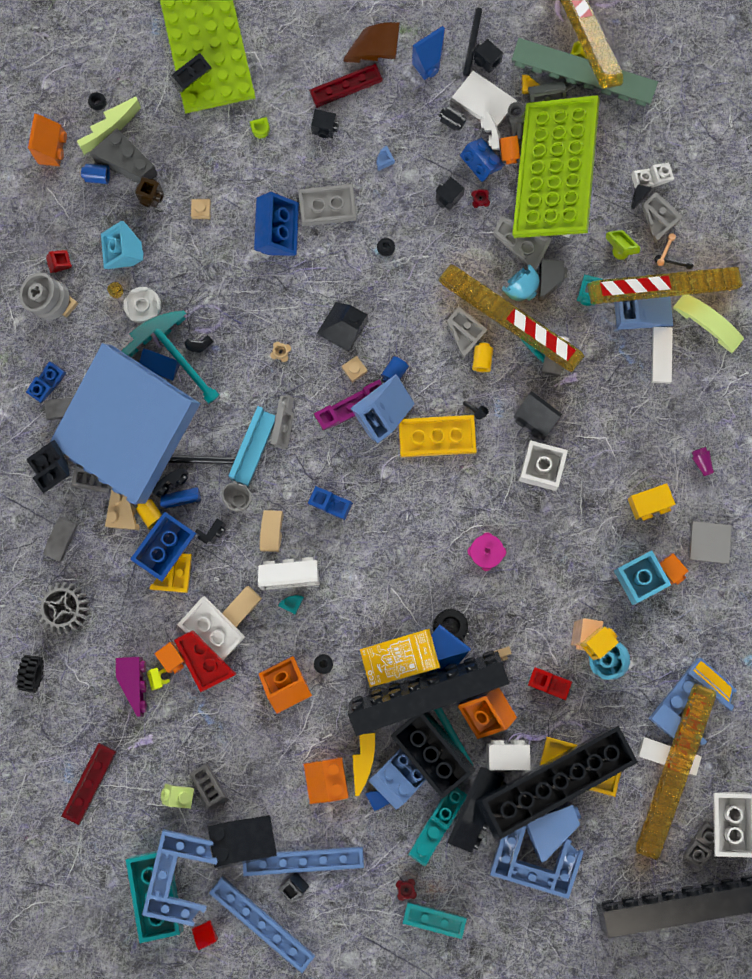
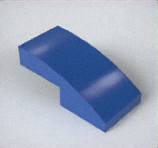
(330, 503)

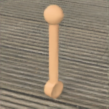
(671, 237)

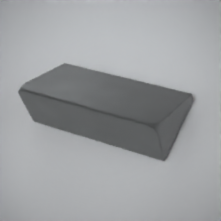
(547, 92)

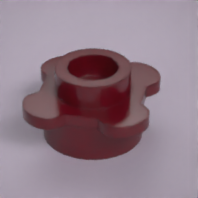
(480, 193)
(402, 894)

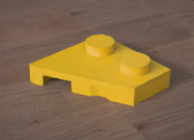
(178, 577)

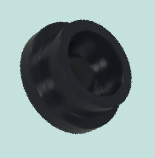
(96, 96)
(386, 252)
(328, 668)

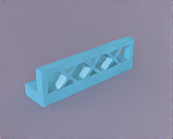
(252, 447)

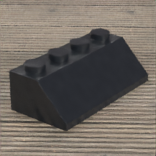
(433, 753)
(471, 821)

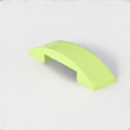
(710, 320)

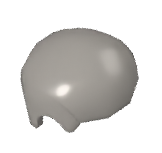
(236, 496)

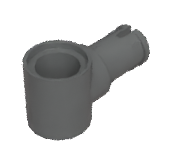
(516, 121)

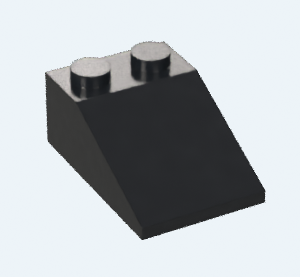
(242, 841)

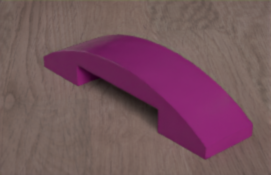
(341, 411)

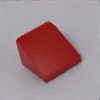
(58, 261)
(204, 935)

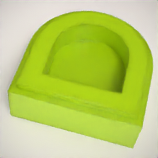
(260, 127)

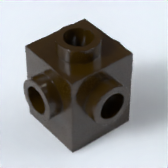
(149, 192)

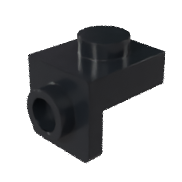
(216, 531)

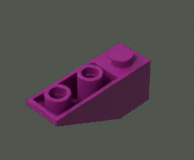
(130, 678)

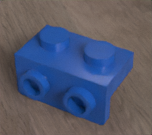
(481, 159)

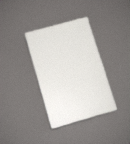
(481, 95)
(212, 628)

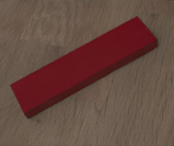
(346, 85)
(89, 783)

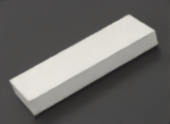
(661, 355)
(659, 752)

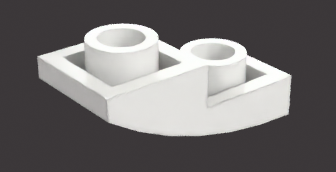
(489, 126)
(654, 176)

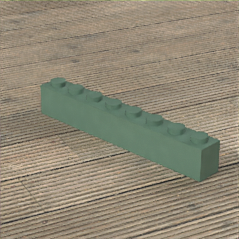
(578, 70)

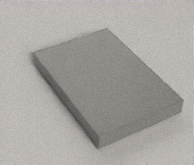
(327, 205)

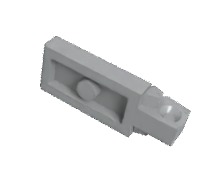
(283, 422)

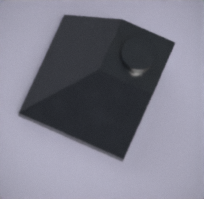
(343, 325)

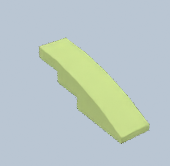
(115, 119)

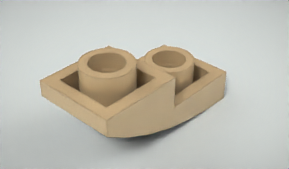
(271, 531)
(242, 606)

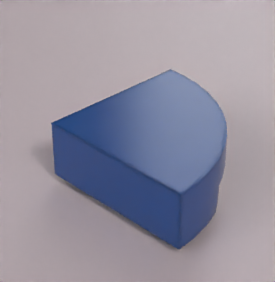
(376, 800)

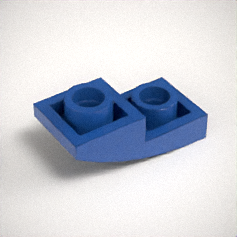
(45, 384)

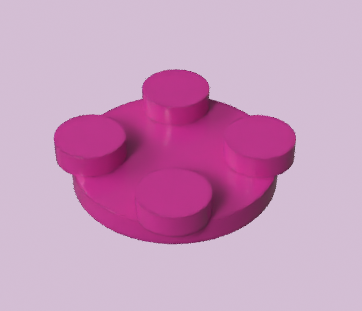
(486, 551)

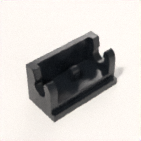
(190, 72)

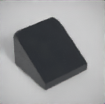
(639, 195)
(293, 888)

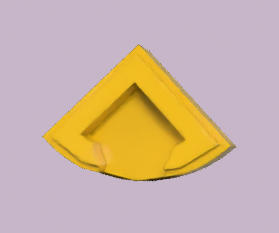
(527, 82)

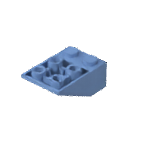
(644, 313)
(383, 409)
(397, 779)

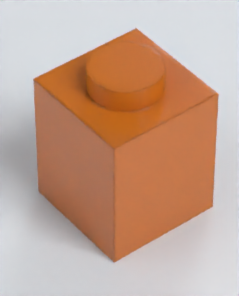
(674, 569)
(170, 658)

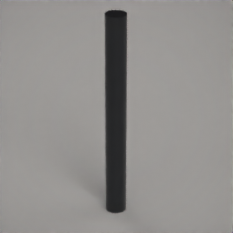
(472, 42)
(201, 459)

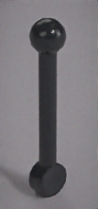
(689, 265)

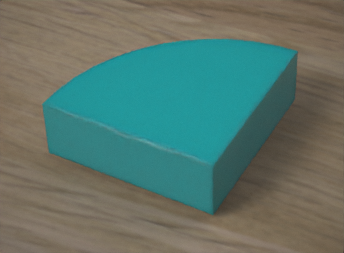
(291, 603)

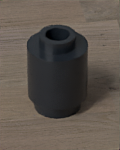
(452, 118)

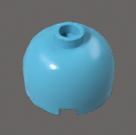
(522, 285)
(613, 664)

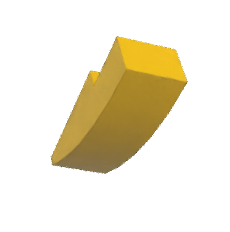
(363, 762)

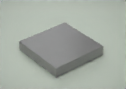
(710, 542)

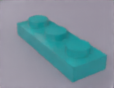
(434, 920)

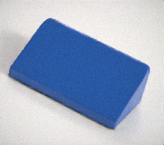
(159, 364)
(180, 498)

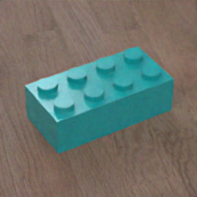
(139, 874)

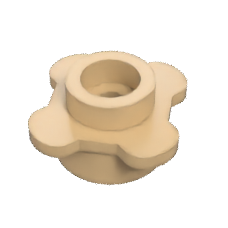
(277, 346)

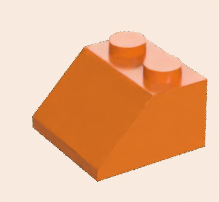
(47, 141)
(284, 684)
(487, 713)
(326, 780)

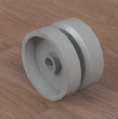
(44, 296)

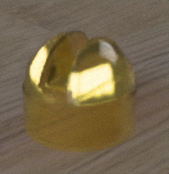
(115, 290)

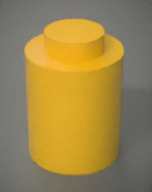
(482, 358)
(149, 513)

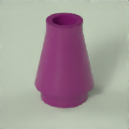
(703, 460)

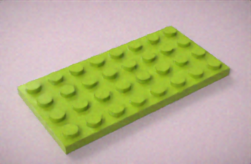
(214, 32)
(556, 167)

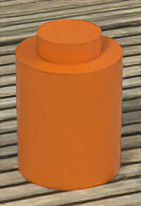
(509, 149)

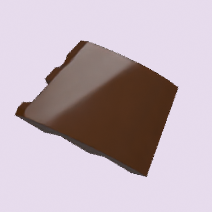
(374, 43)

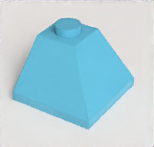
(120, 247)

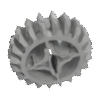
(64, 601)

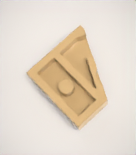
(121, 513)

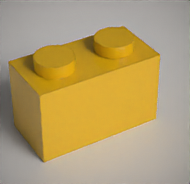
(651, 501)
(600, 643)

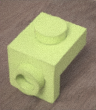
(177, 796)

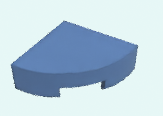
(384, 158)

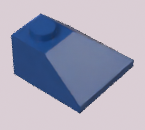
(428, 53)
(448, 648)

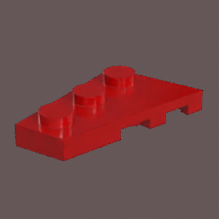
(202, 661)

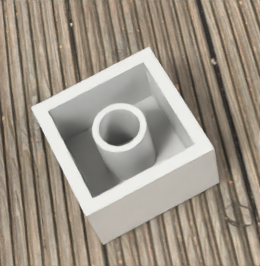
(543, 465)
(507, 756)

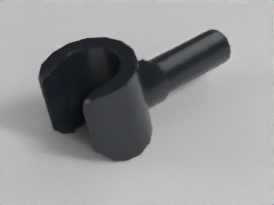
(479, 412)

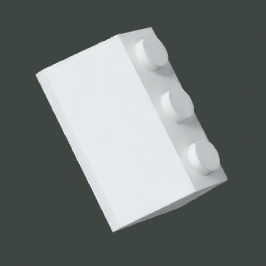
(288, 574)
(732, 824)

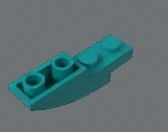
(143, 332)
(436, 826)

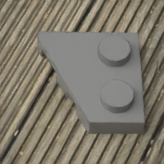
(659, 216)
(465, 330)

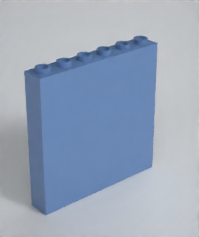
(124, 424)

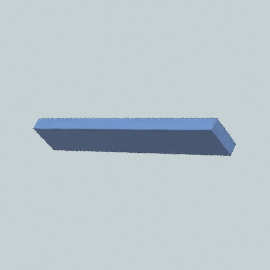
(307, 861)
(262, 924)

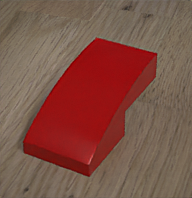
(550, 683)

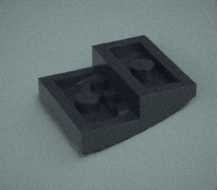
(49, 466)

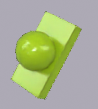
(622, 244)

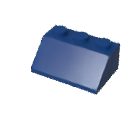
(276, 225)
(163, 546)

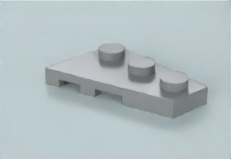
(528, 249)

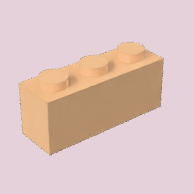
(583, 629)

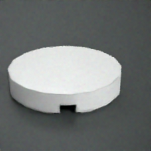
(142, 304)

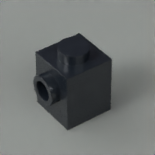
(487, 55)
(324, 124)
(449, 193)

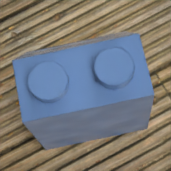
(553, 829)

